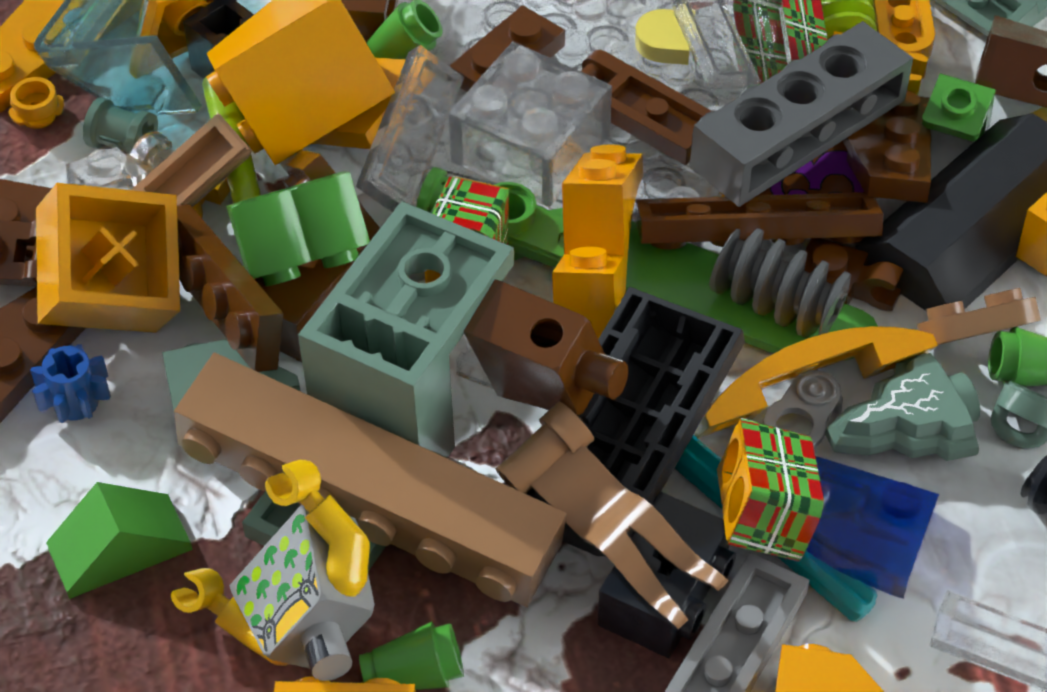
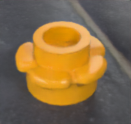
(35, 103)

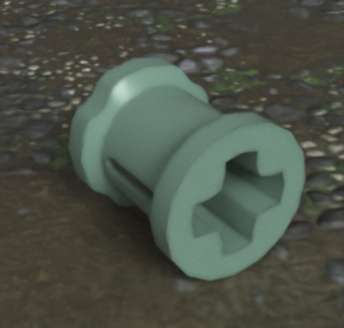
(115, 126)

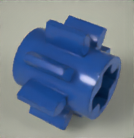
(70, 383)

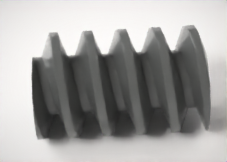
(779, 283)

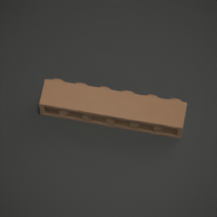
(390, 485)

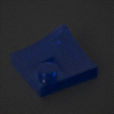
(871, 526)

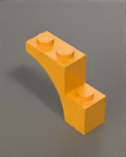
(596, 229)

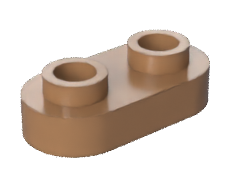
(1002, 312)

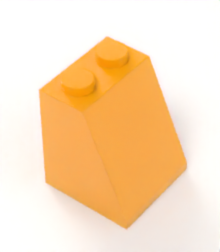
(296, 74)

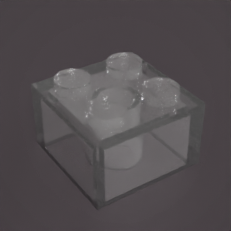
(529, 121)

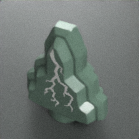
(913, 413)

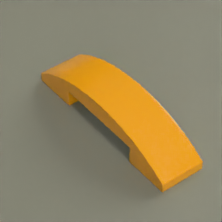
(873, 347)

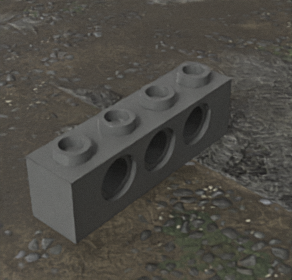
(799, 113)

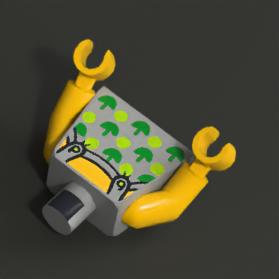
(302, 588)

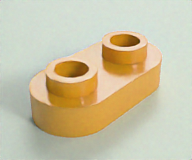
(906, 24)

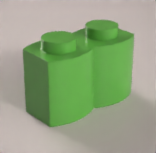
(299, 226)

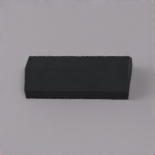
(971, 217)
(673, 376)

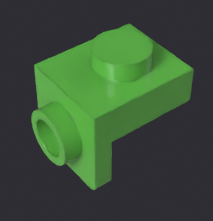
(959, 108)

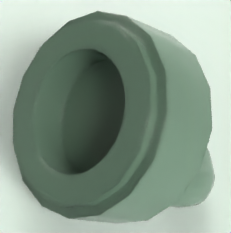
(1025, 404)

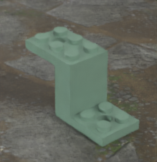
(387, 341)

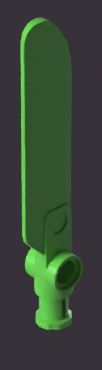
(669, 274)

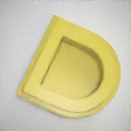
(661, 38)

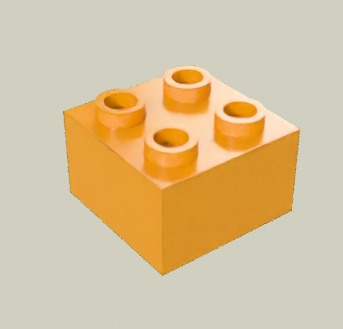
(107, 258)

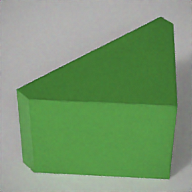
(115, 535)

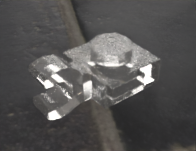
(118, 170)

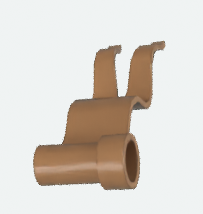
(600, 507)

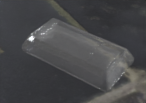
(715, 44)

